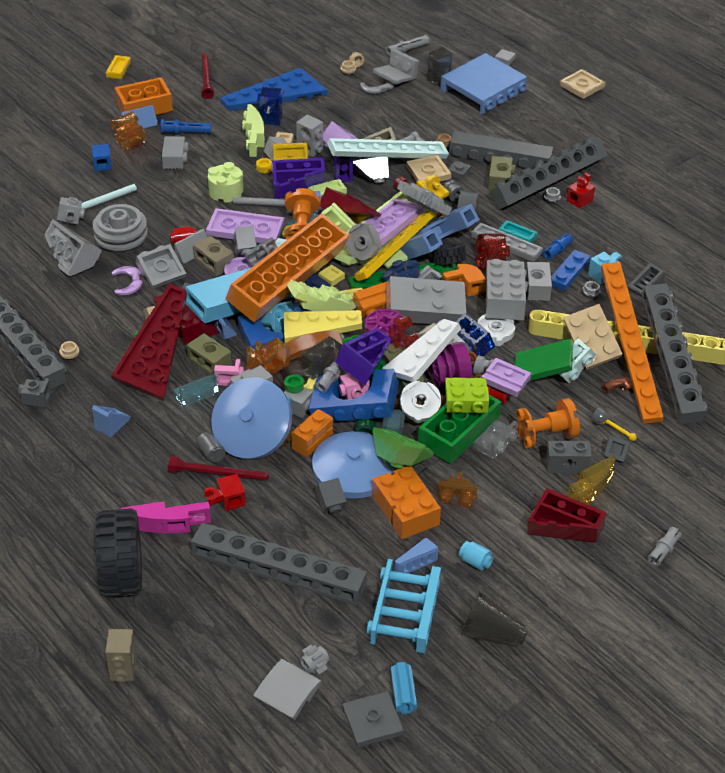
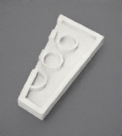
(421, 354)

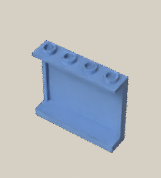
(485, 81)

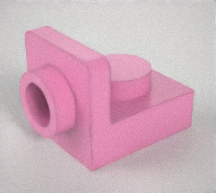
(225, 373)

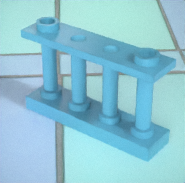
(423, 617)

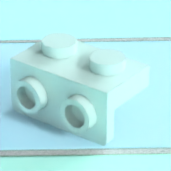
(582, 357)

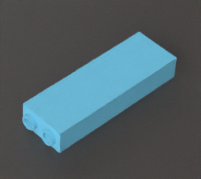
(209, 300)

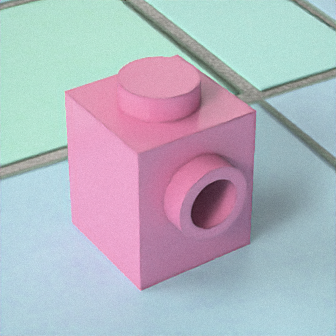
(351, 387)

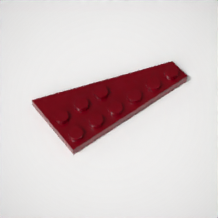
(151, 353)

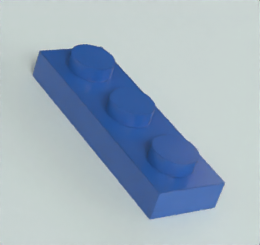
(569, 270)

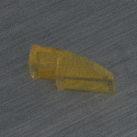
(592, 481)

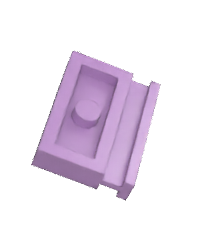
(506, 377)

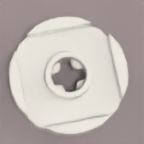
(503, 334)
(422, 390)

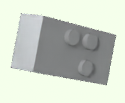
(426, 299)

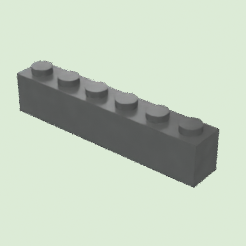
(484, 147)

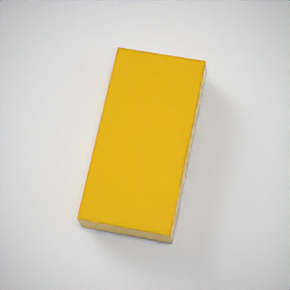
(118, 67)

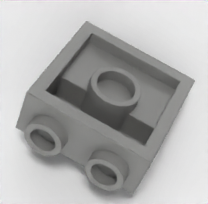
(160, 266)

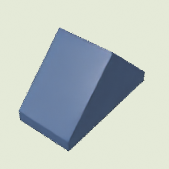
(108, 419)

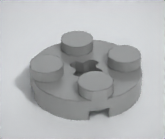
(372, 242)

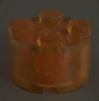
(128, 130)

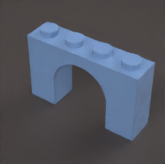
(430, 236)

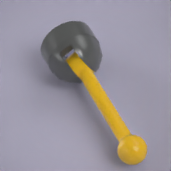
(600, 417)

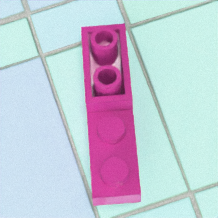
(175, 519)

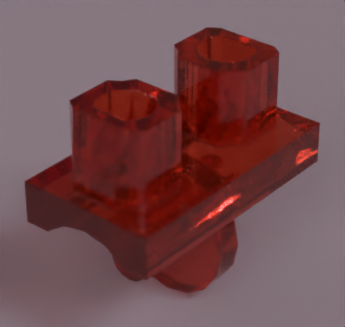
(402, 324)

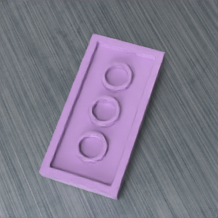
(394, 218)
(225, 221)

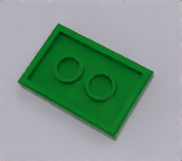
(546, 359)

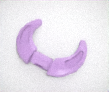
(134, 273)

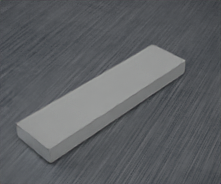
(517, 246)

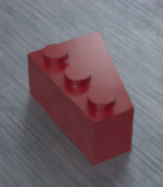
(565, 518)

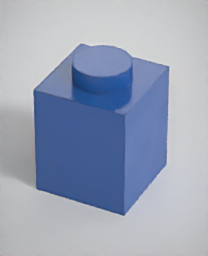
(101, 157)

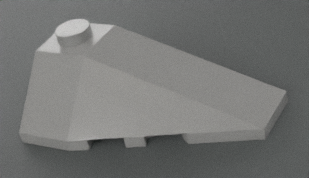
(70, 249)

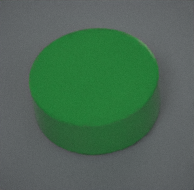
(294, 384)

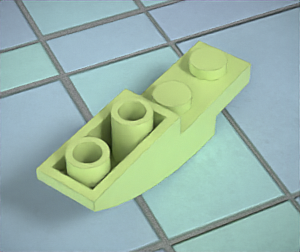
(254, 130)
(321, 299)

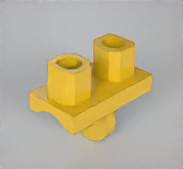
(433, 184)

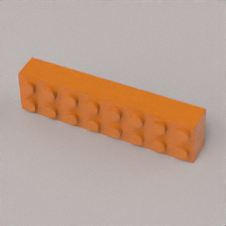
(293, 260)

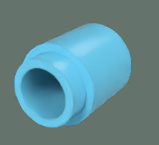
(476, 555)

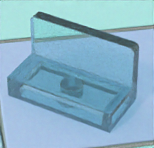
(196, 390)

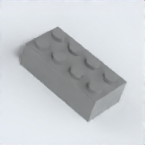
(505, 289)

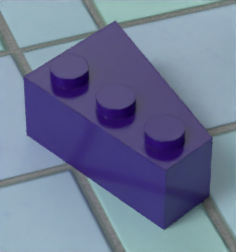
(296, 174)
(363, 354)

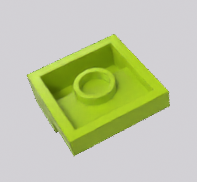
(467, 395)

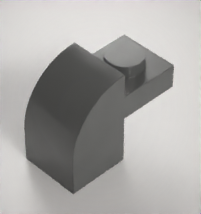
(468, 198)

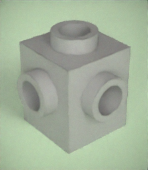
(70, 210)

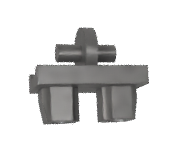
(261, 251)

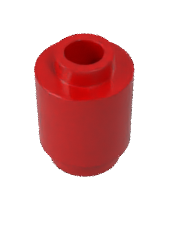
(181, 233)

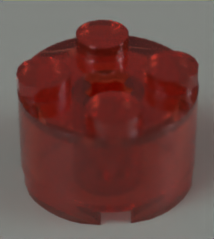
(490, 247)

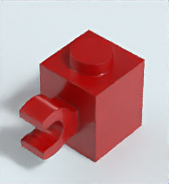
(581, 192)
(229, 492)

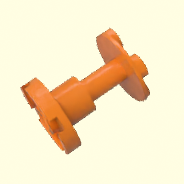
(301, 204)
(559, 420)

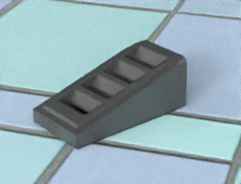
(650, 269)

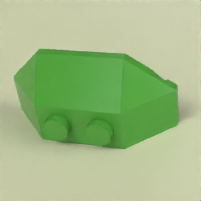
(399, 449)

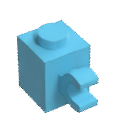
(596, 262)

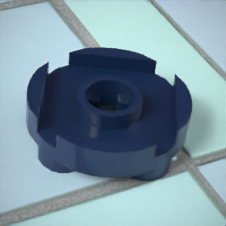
(401, 268)

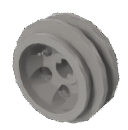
(120, 228)

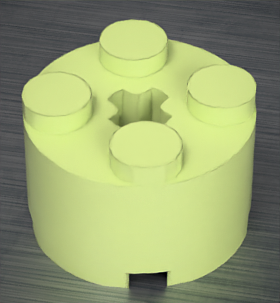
(225, 182)

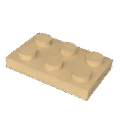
(594, 331)

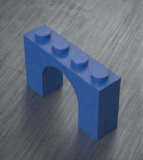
(255, 331)
(375, 403)

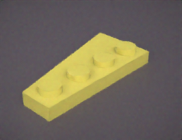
(303, 323)

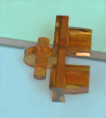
(458, 487)

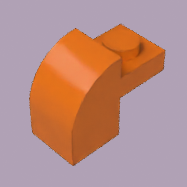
(469, 274)

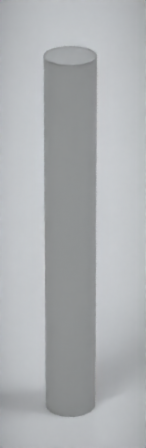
(258, 201)

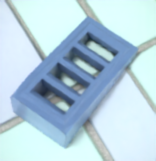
(417, 557)

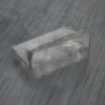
(496, 438)

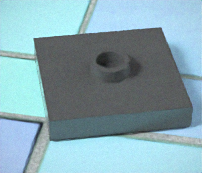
(372, 719)

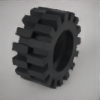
(449, 253)

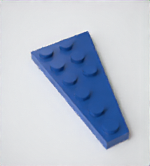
(293, 85)

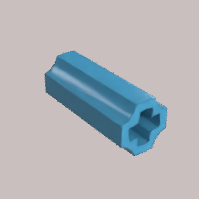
(403, 688)

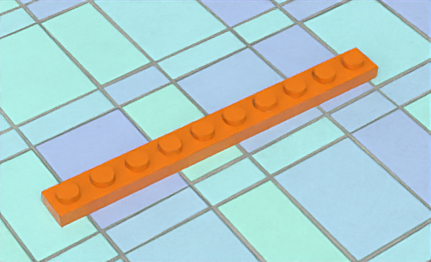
(632, 343)

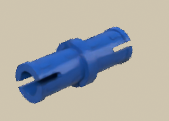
(558, 246)

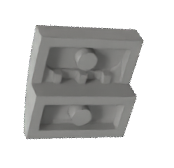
(287, 688)

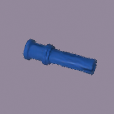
(177, 127)

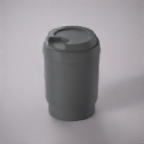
(210, 447)

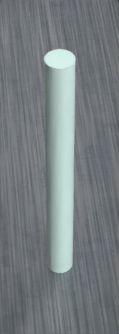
(104, 198)

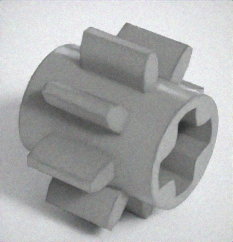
(314, 659)

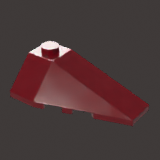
(348, 204)
(192, 325)

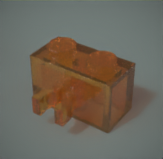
(271, 356)

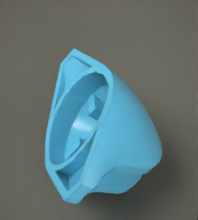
(274, 318)

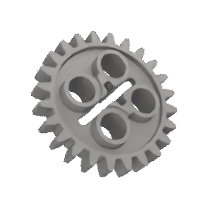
(424, 198)

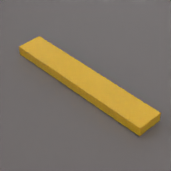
(380, 258)

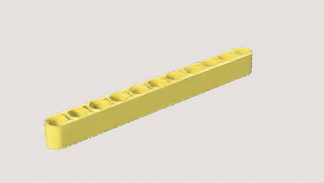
(701, 347)

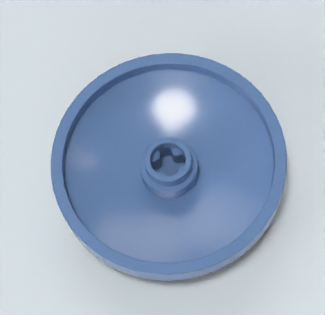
(251, 418)
(352, 460)

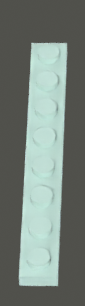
(386, 148)

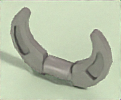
(387, 86)

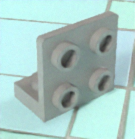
(400, 68)

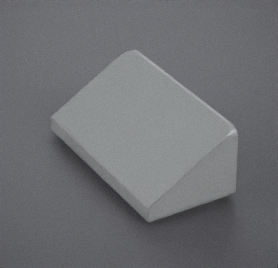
(184, 247)

